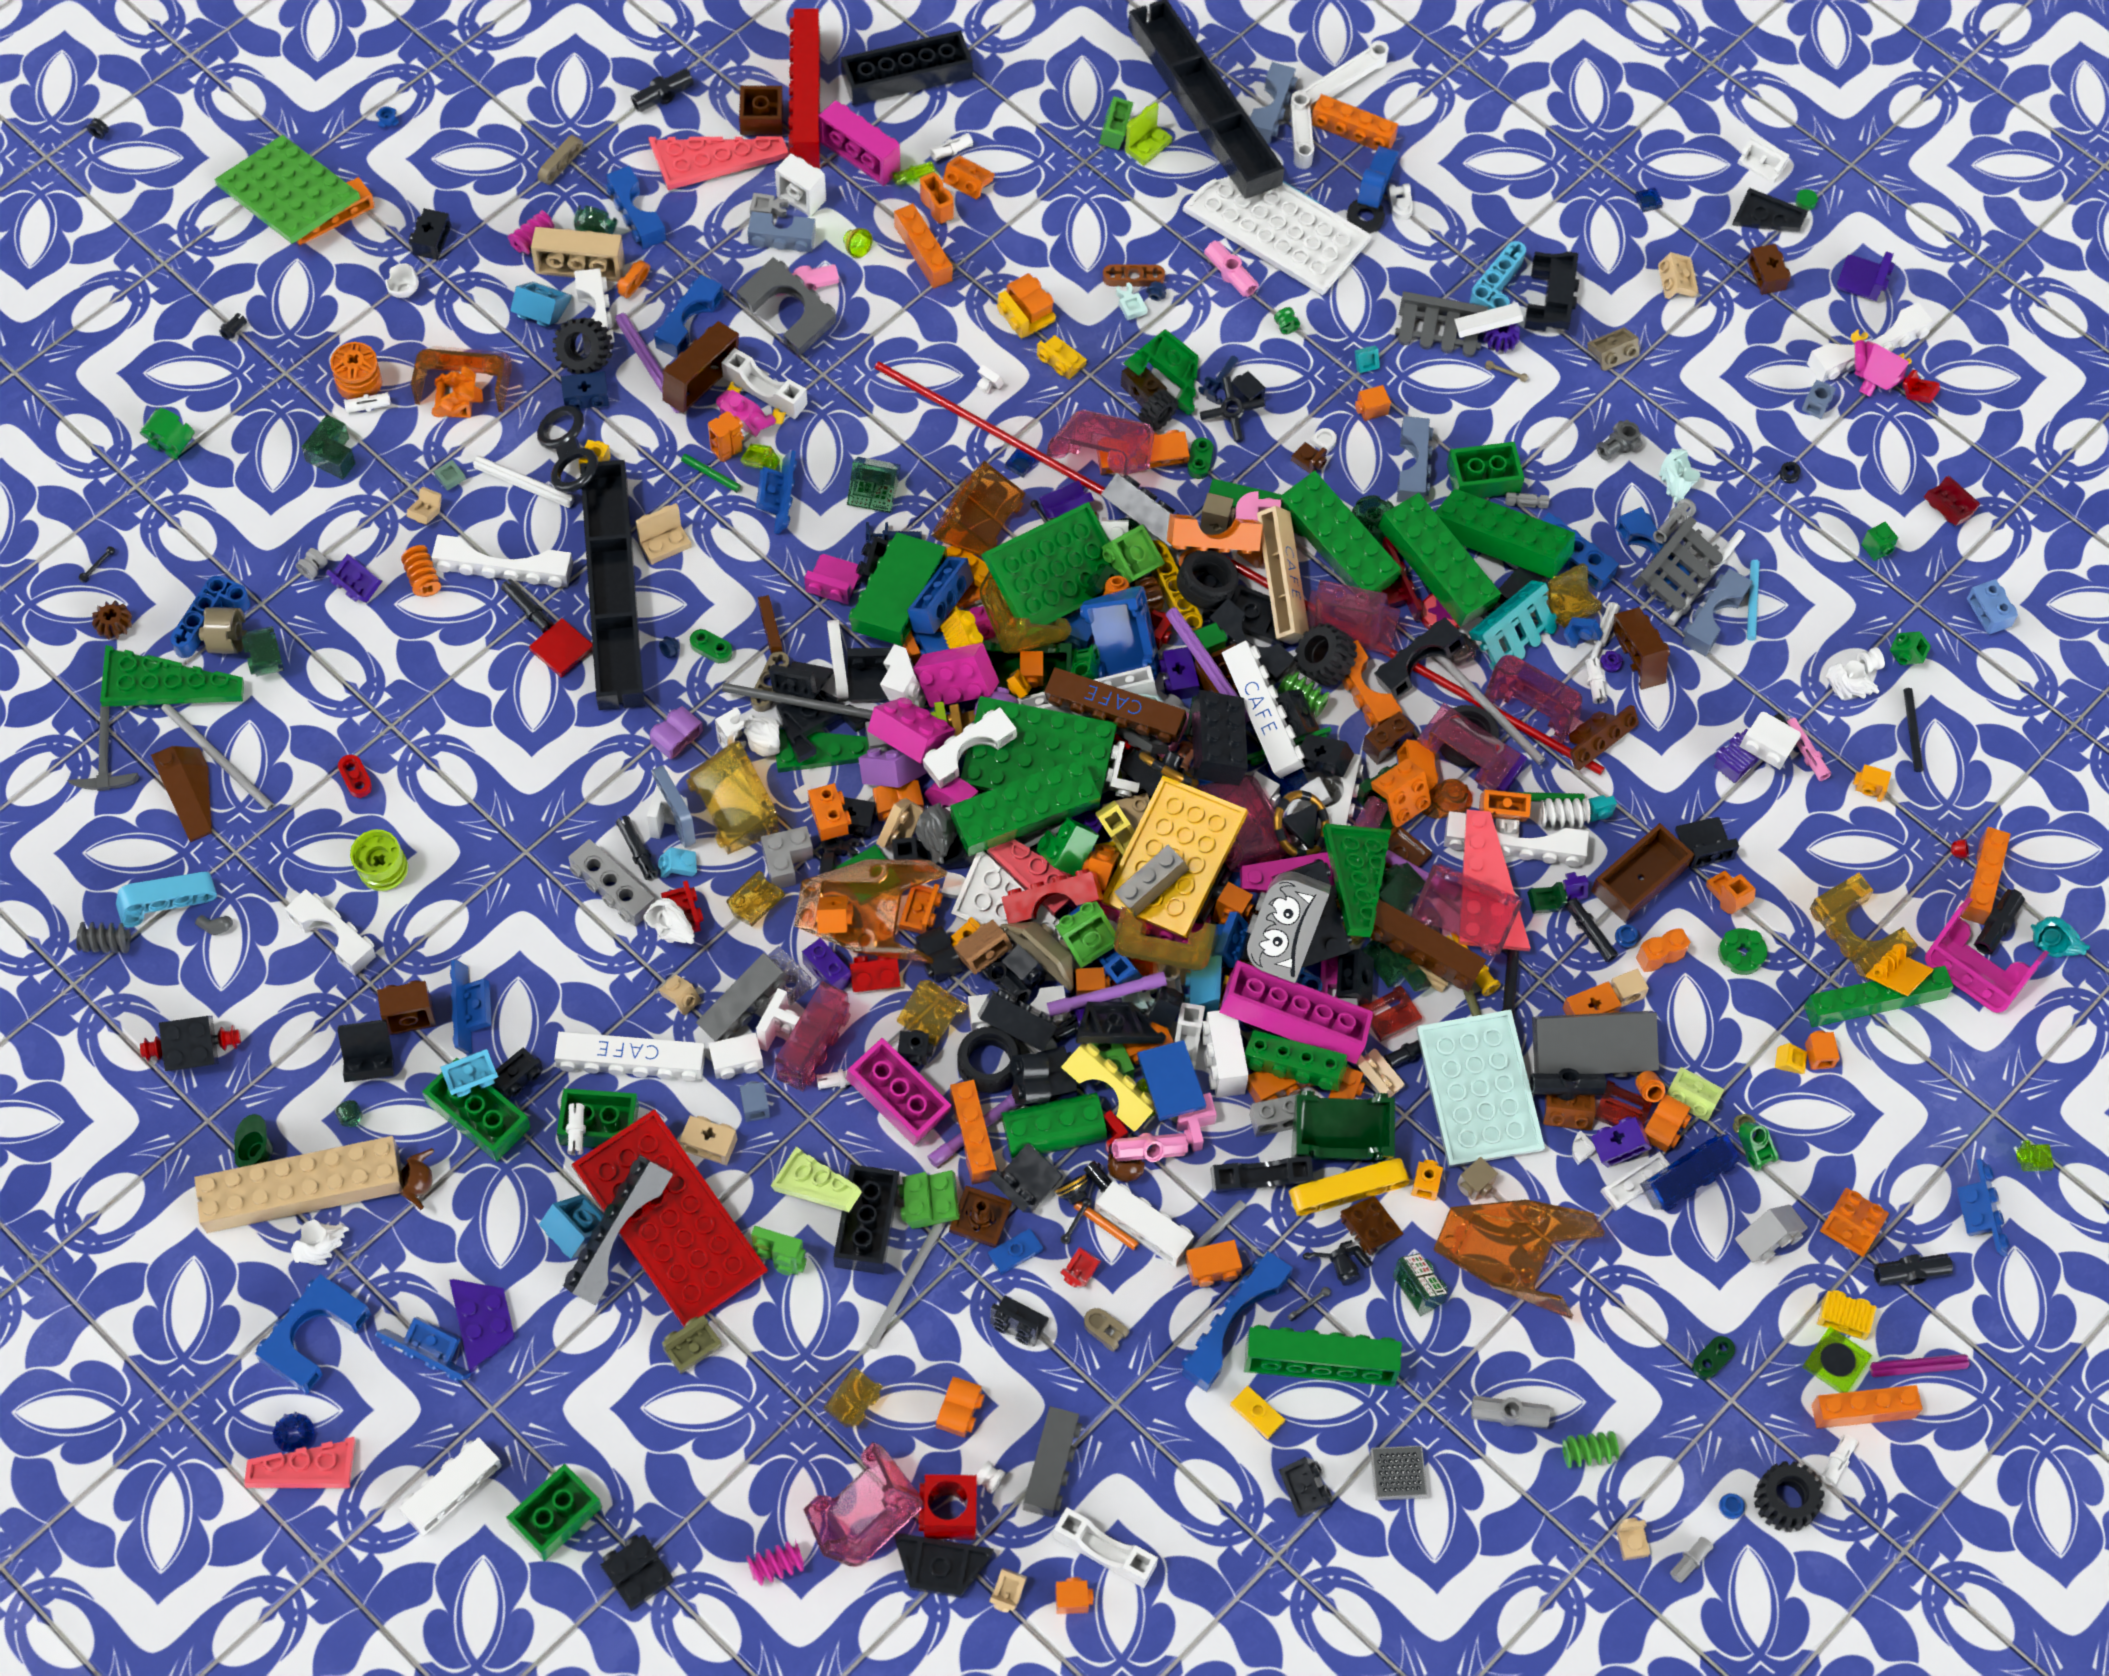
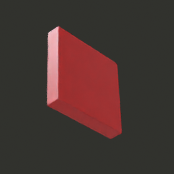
(561, 647)

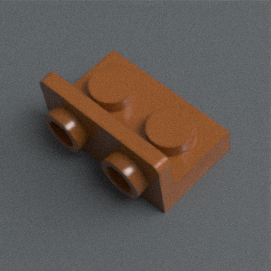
(1570, 1114)

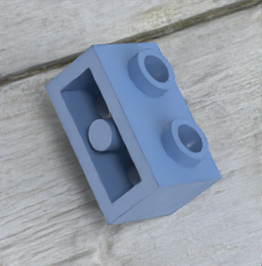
(1992, 606)

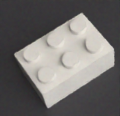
(1224, 1054)

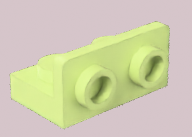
(1695, 1093)

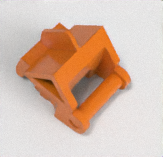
(459, 401)

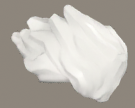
(1850, 680)
(763, 735)
(669, 921)
(317, 1242)

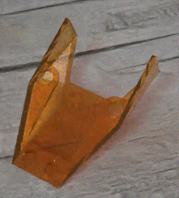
(876, 895)
(1510, 1242)

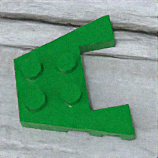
(1174, 361)

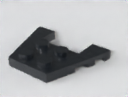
(802, 721)

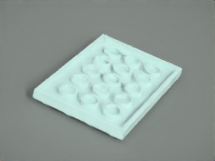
(1480, 1088)

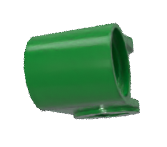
(1086, 662)
(1760, 1148)

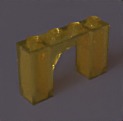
(1831, 912)

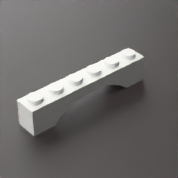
(1836, 359)
(547, 568)
(1563, 847)

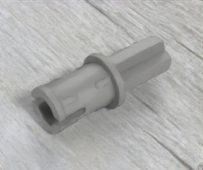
(1691, 1559)

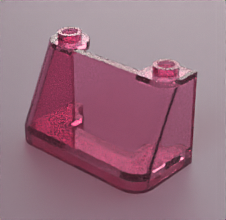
(1125, 440)
(1538, 690)
(1256, 838)
(1467, 908)
(865, 1512)

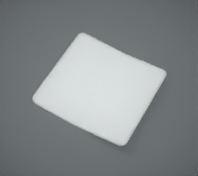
(802, 793)

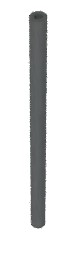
(797, 701)

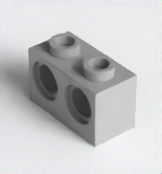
(1272, 1115)

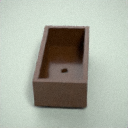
(693, 369)
(1657, 858)

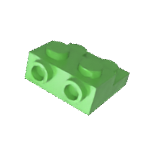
(1133, 554)
(1087, 933)
(929, 1199)
(785, 1250)

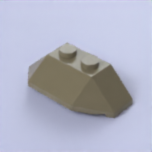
(1045, 949)

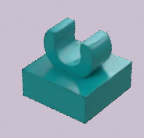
(1367, 359)

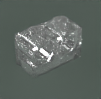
(795, 973)

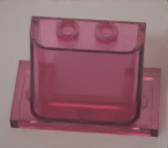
(1356, 612)
(1472, 742)

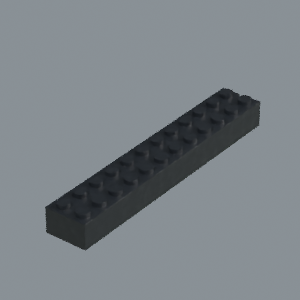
(1206, 99)
(612, 587)

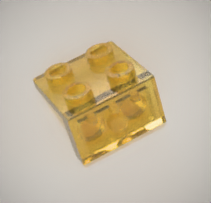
(930, 1010)

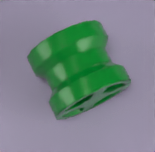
(1287, 320)

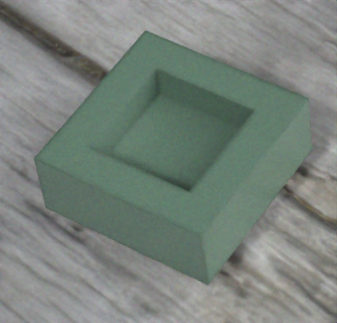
(449, 475)

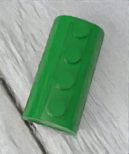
(1055, 1125)

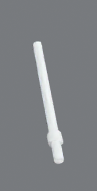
(1728, 549)

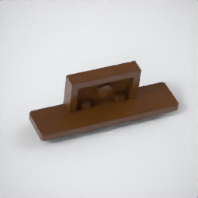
(1599, 734)

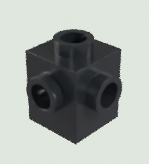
(915, 1047)

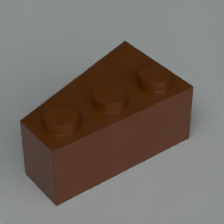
(1643, 645)

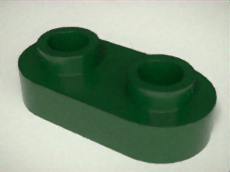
(1714, 1356)

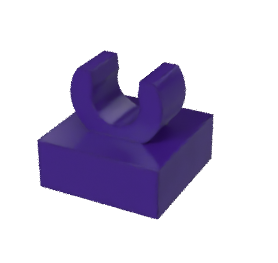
(1576, 886)

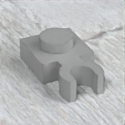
(767, 204)

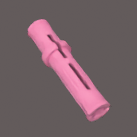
(1820, 769)

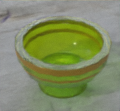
(858, 242)

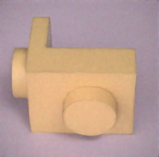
(426, 506)
(680, 993)
(1008, 1590)

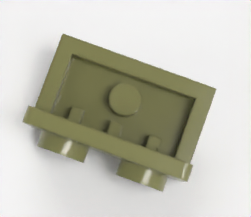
(691, 1344)

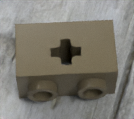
(1217, 514)

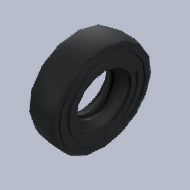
(1368, 226)

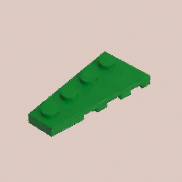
(830, 751)

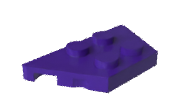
(482, 1319)

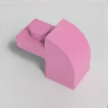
(1250, 505)
(1193, 1121)

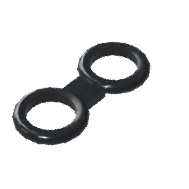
(567, 449)

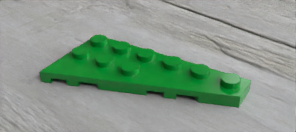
(156, 681)
(1357, 870)

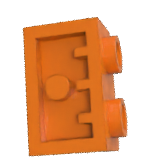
(967, 176)

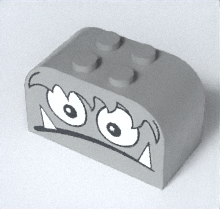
(1286, 923)

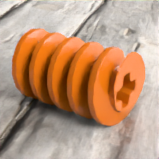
(420, 571)

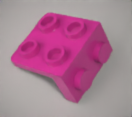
(832, 579)

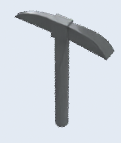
(103, 781)

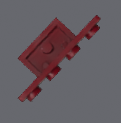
(1403, 589)

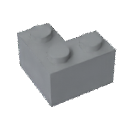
(784, 850)
(1773, 1229)

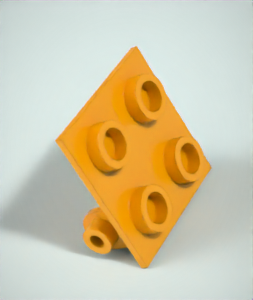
(1899, 971)

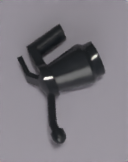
(1345, 1268)

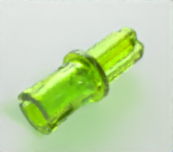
(913, 173)

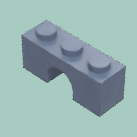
(796, 237)

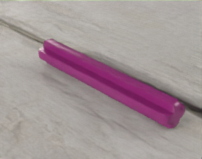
(1919, 1365)

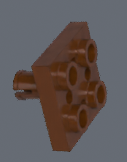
(982, 1208)

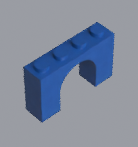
(320, 1299)

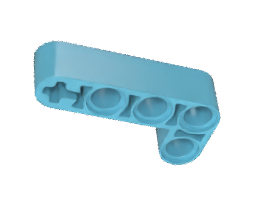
(1489, 287)
(163, 894)

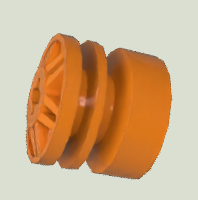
(356, 370)

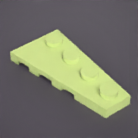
(815, 1182)

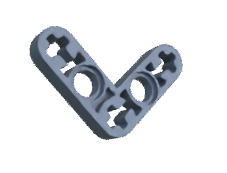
(682, 816)

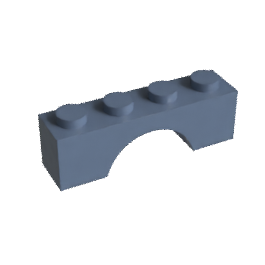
(1278, 84)
(1415, 439)
(1729, 593)

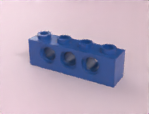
(1606, 566)
(940, 595)

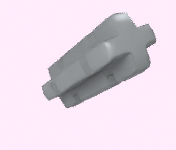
(1527, 500)

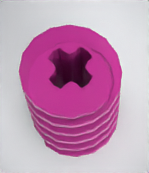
(523, 237)
(775, 1563)

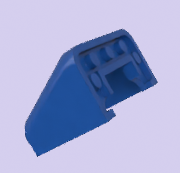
(1122, 631)

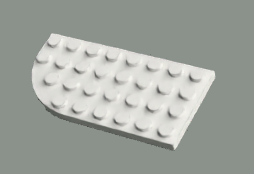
(1282, 230)

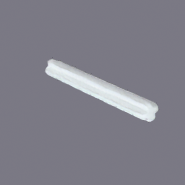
(523, 481)

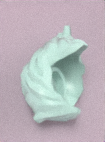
(1678, 474)

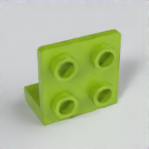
(1145, 137)

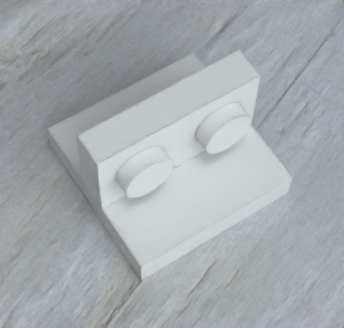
(659, 813)
(776, 1021)

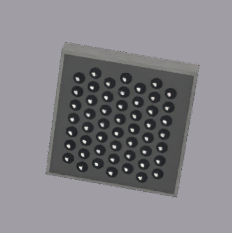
(1398, 1473)

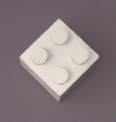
(800, 184)

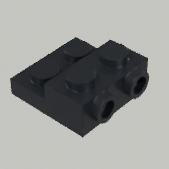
(872, 551)
(636, 1571)

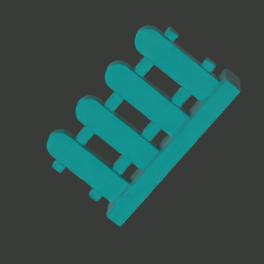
(1512, 613)

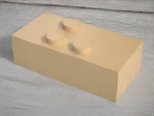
(565, 251)

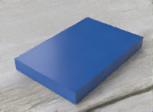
(1171, 1080)

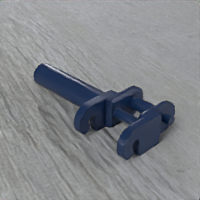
(1218, 383)
(889, 535)

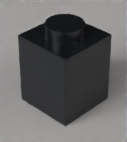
(1247, 387)
(1166, 1006)

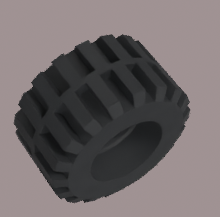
(566, 345)
(1337, 661)
(1802, 1482)

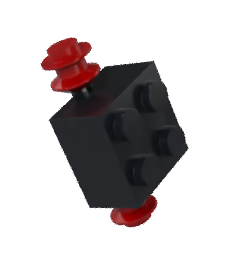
(189, 1043)

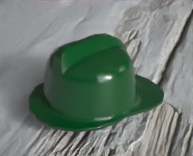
(252, 1142)

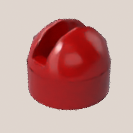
(1960, 849)

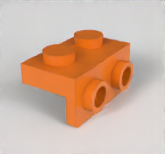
(920, 907)

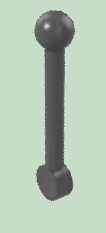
(1325, 1291)

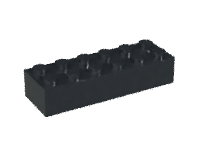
(906, 67)

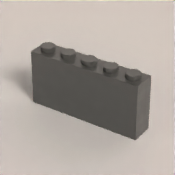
(1596, 1043)

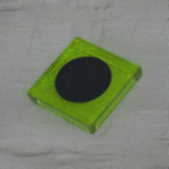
(1837, 1360)

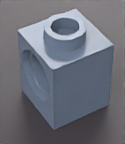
(1818, 399)
(754, 1101)

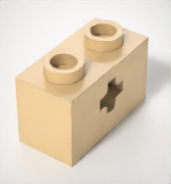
(716, 1148)

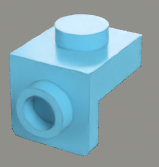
(677, 862)

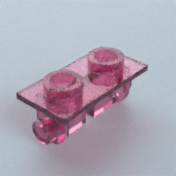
(1372, 813)

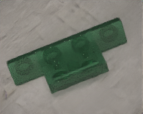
(1393, 966)

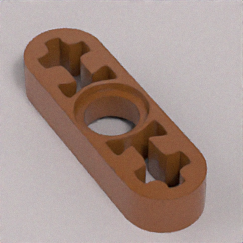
(1117, 269)

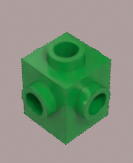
(1910, 648)

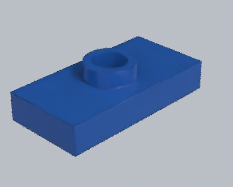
(1015, 1251)

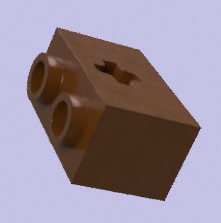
(1768, 269)
(1388, 737)

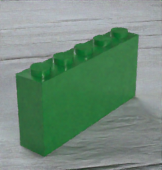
(894, 587)

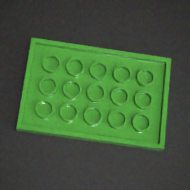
(287, 189)

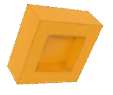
(1018, 684)

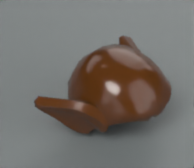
(417, 1177)

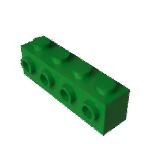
(1296, 1060)

